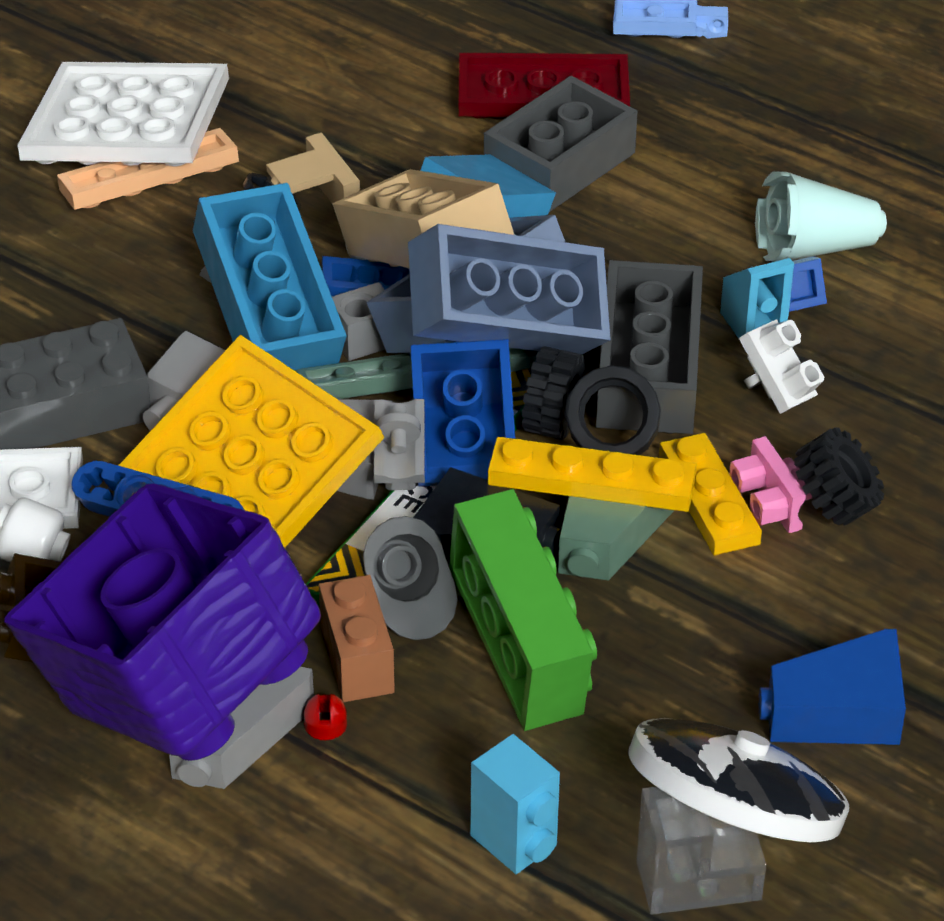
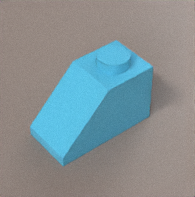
(757, 296)

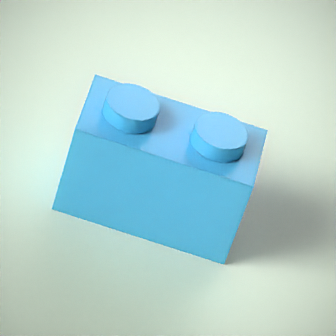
(514, 804)

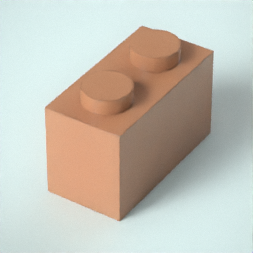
(356, 638)

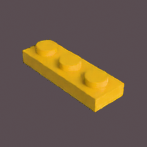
(715, 499)

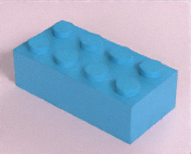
(269, 275)

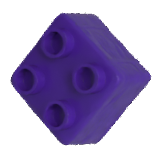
(169, 620)

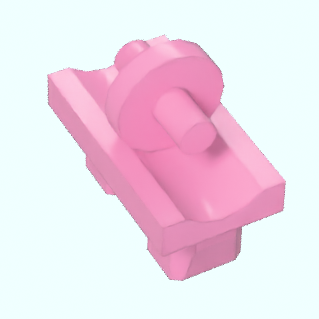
(777, 482)

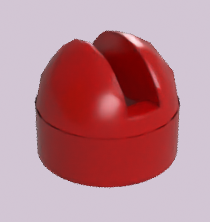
(325, 729)

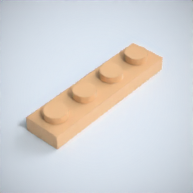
(109, 180)

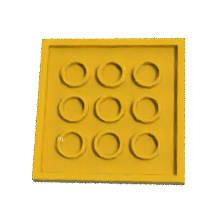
(259, 438)

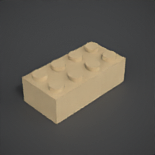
(395, 211)

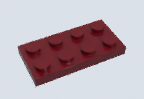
(508, 81)

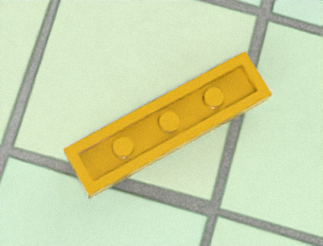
(592, 474)

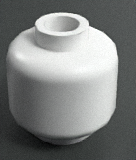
(32, 531)

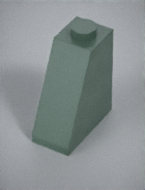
(603, 535)

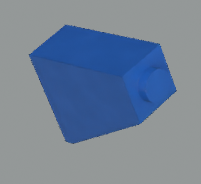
(838, 694)

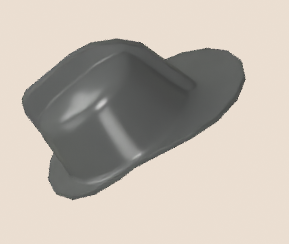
(410, 577)

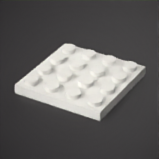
(124, 113)

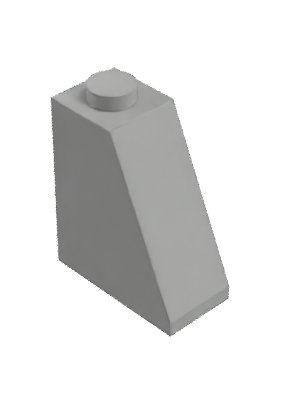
(258, 725)

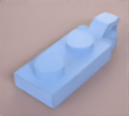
(669, 18)

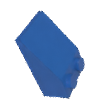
(465, 404)

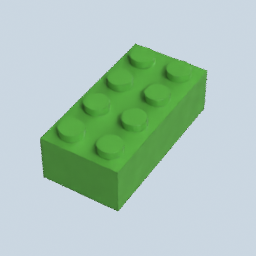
(521, 609)

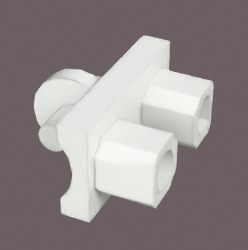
(778, 366)

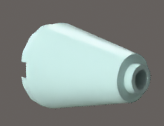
(813, 219)

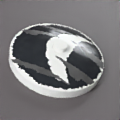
(739, 779)

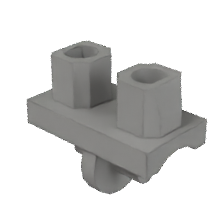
(401, 454)

